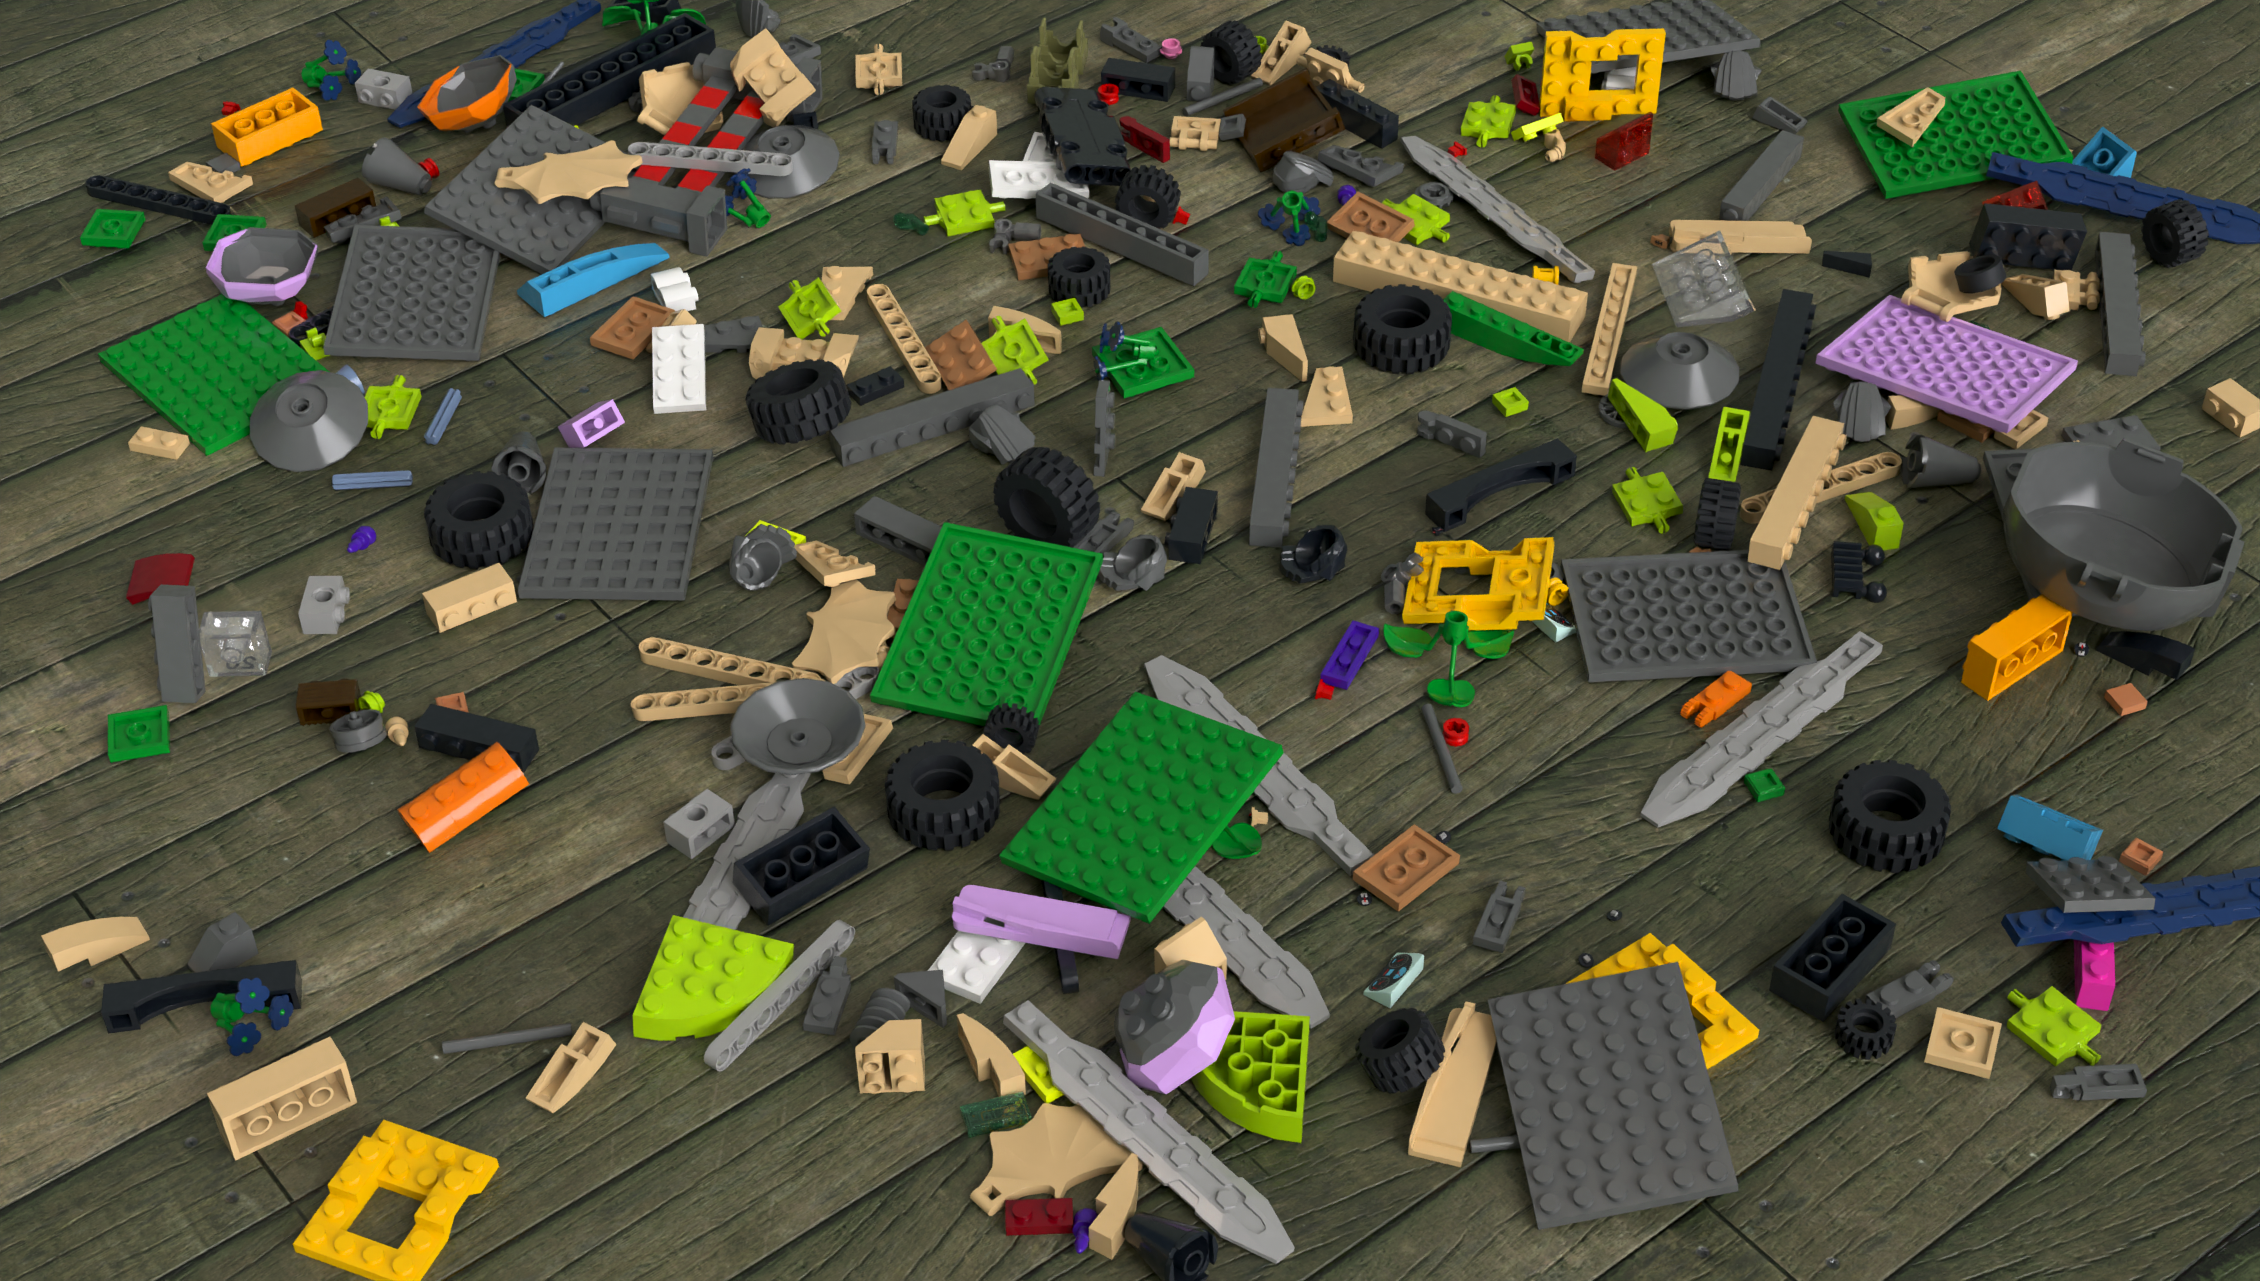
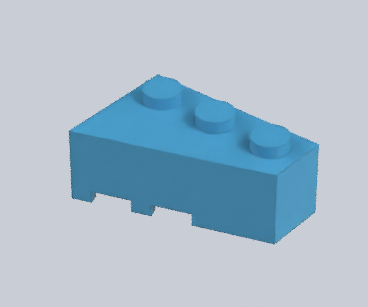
(2048, 829)

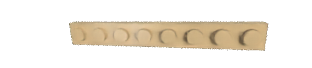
(1609, 329)

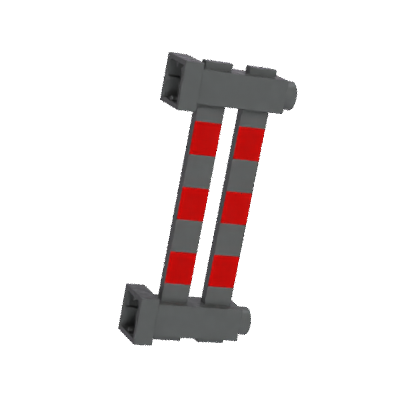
(696, 206)

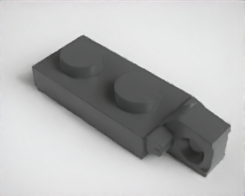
(829, 999)
(2099, 1083)

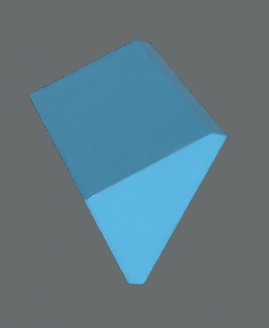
(2107, 155)

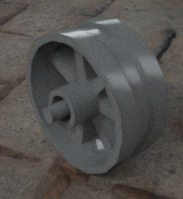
(358, 730)

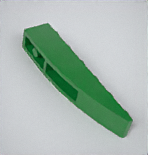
(1506, 334)

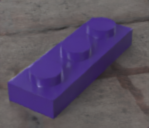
(1349, 655)

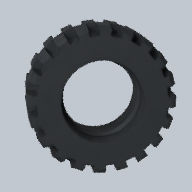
(1402, 329)
(798, 401)
(1046, 498)
(485, 542)
(946, 821)
(1882, 841)

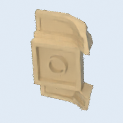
(770, 76)
(772, 350)

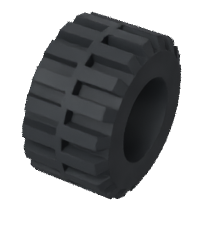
(1235, 52)
(939, 111)
(1153, 184)
(2174, 233)
(1079, 275)
(1717, 514)
(1400, 1050)

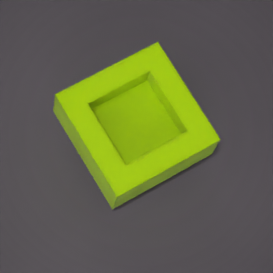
(1067, 311)
(1510, 402)

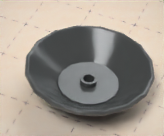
(812, 155)
(1680, 370)
(311, 438)
(797, 726)

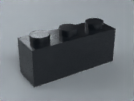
(1139, 79)
(1192, 525)

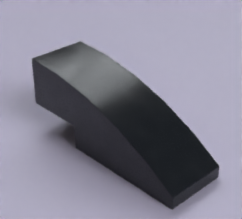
(657, 9)
(2148, 652)

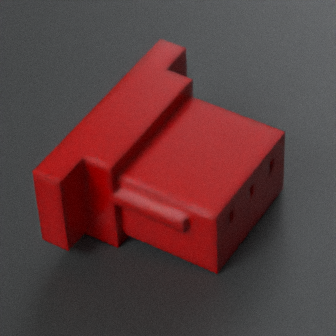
(229, 108)
(1457, 150)
(1181, 216)
(300, 309)
(1324, 691)

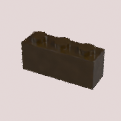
(334, 205)

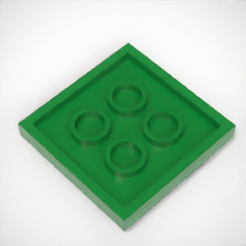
(1166, 368)

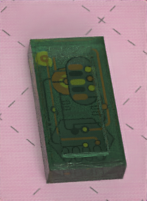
(995, 1114)

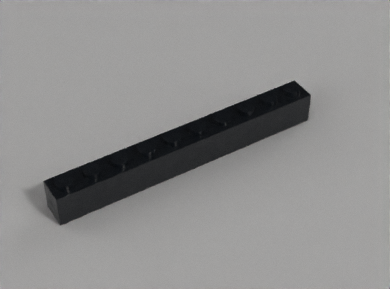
(1777, 382)

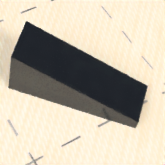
(1848, 262)

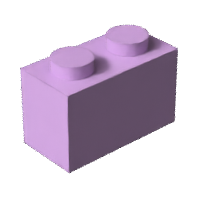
(591, 424)

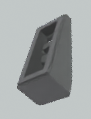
(1778, 116)

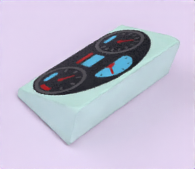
(1555, 624)
(1395, 978)

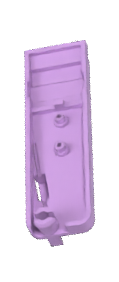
(1040, 921)

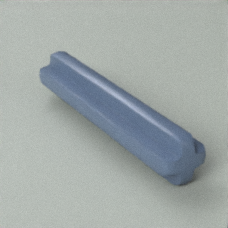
(442, 416)
(372, 480)

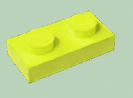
(1530, 130)
(1037, 1074)

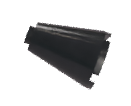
(1172, 1247)

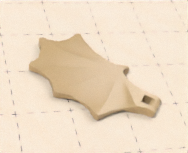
(572, 173)
(847, 631)
(1048, 1156)

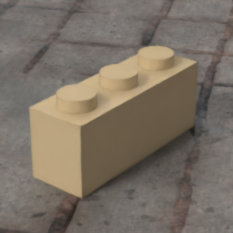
(469, 597)

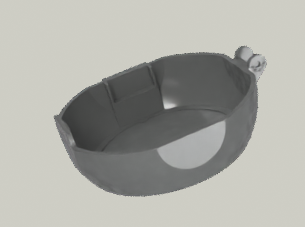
(2120, 534)

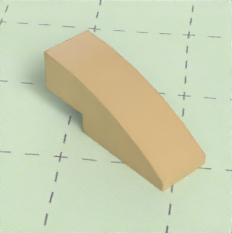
(1046, 334)
(1908, 412)
(1183, 473)
(1016, 770)
(93, 940)
(990, 1057)
(571, 1068)
(1114, 1208)

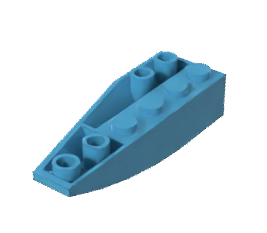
(588, 276)

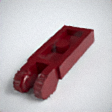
(1145, 139)

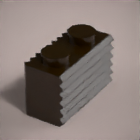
(326, 700)

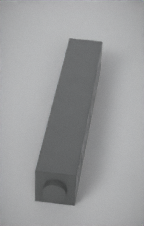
(1762, 177)

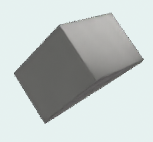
(925, 993)

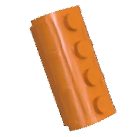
(463, 797)

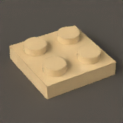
(1963, 1043)

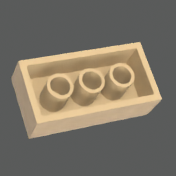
(282, 1098)

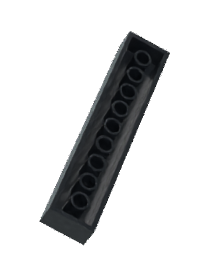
(616, 74)

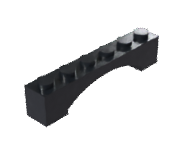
(1546, 463)
(137, 1001)

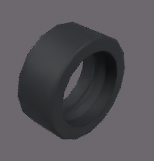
(1980, 274)

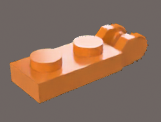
(1716, 698)

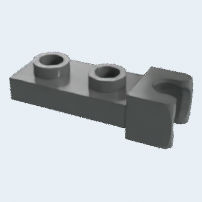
(1129, 40)

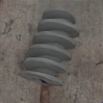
(883, 1006)

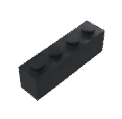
(1361, 114)
(470, 734)

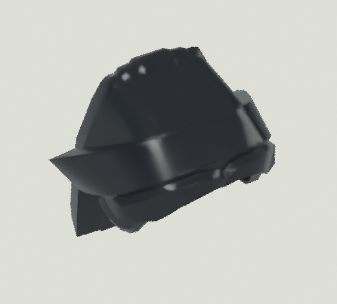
(1315, 556)

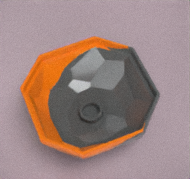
(469, 95)

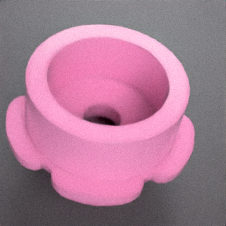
(1171, 48)

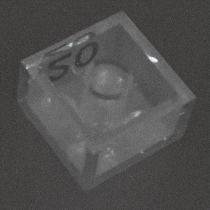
(235, 643)

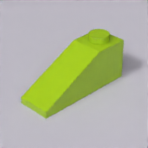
(1643, 416)
(1729, 444)
(1876, 519)

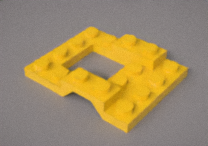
(1568, 72)
(1516, 587)
(1725, 1025)
(406, 1164)

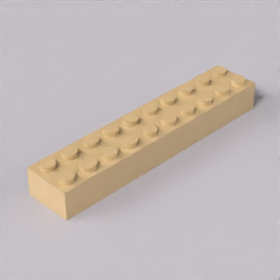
(1378, 262)

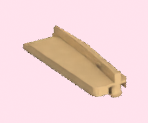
(1743, 235)
(1455, 1089)

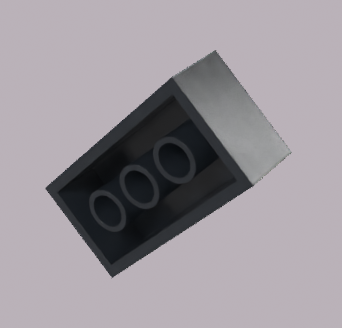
(2029, 236)
(800, 865)
(1832, 957)

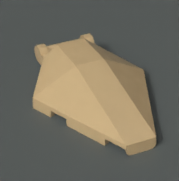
(668, 95)
(1937, 290)

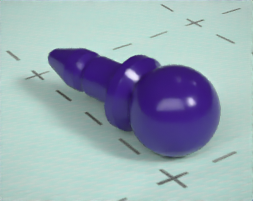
(1345, 193)
(361, 539)
(1081, 1222)

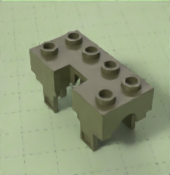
(1055, 62)

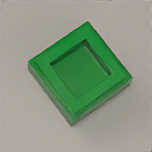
(1764, 785)

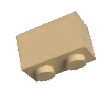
(2233, 407)

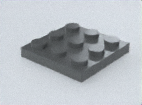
(2089, 885)

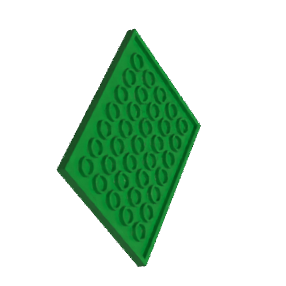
(1956, 148)
(208, 368)
(987, 625)
(1141, 806)

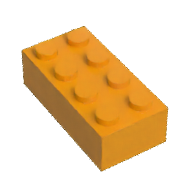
(267, 126)
(2015, 646)

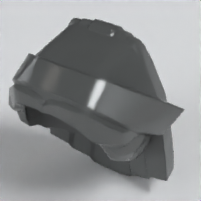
(756, 16)
(1735, 76)
(1300, 173)
(1862, 412)
(1000, 434)
(760, 556)
(1135, 565)

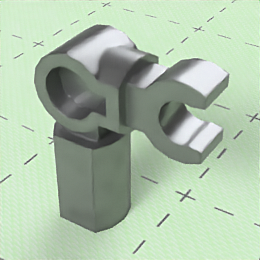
(998, 70)
(1006, 231)
(1395, 578)

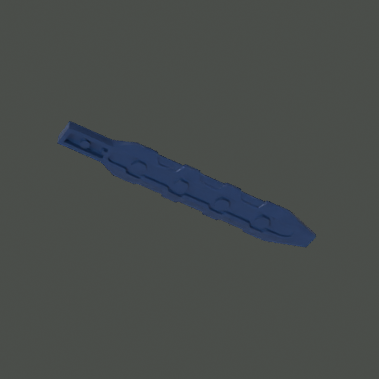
(516, 49)
(2124, 195)
(2177, 906)

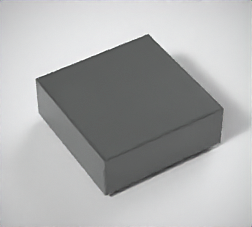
(1232, 127)
(223, 163)

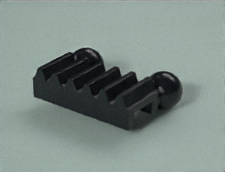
(1847, 570)

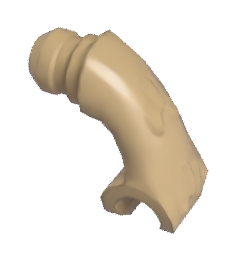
(1556, 144)

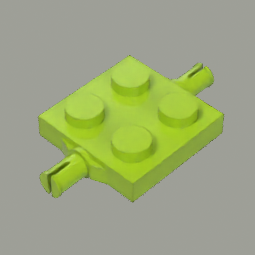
(1488, 120)
(964, 212)
(1426, 216)
(809, 308)
(1015, 348)
(391, 406)
(1647, 499)
(2054, 1026)

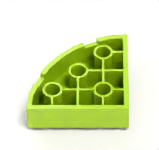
(705, 979)
(1261, 1074)

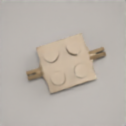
(1326, 67)
(878, 70)

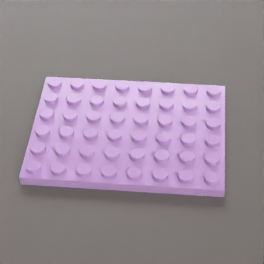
(1947, 364)

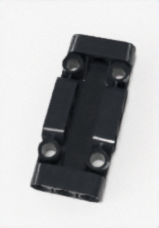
(1082, 135)

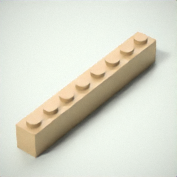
(1797, 493)

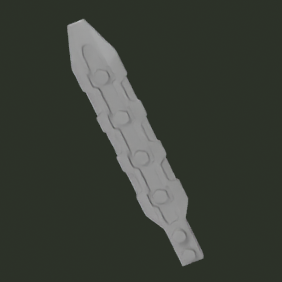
(1497, 208)
(1761, 729)
(1284, 790)
(763, 818)
(1251, 954)
(1144, 1128)

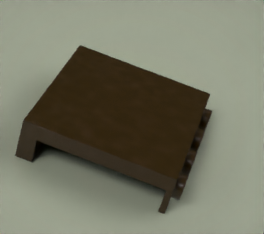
(1285, 119)

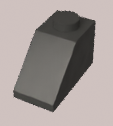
(1200, 73)
(224, 945)

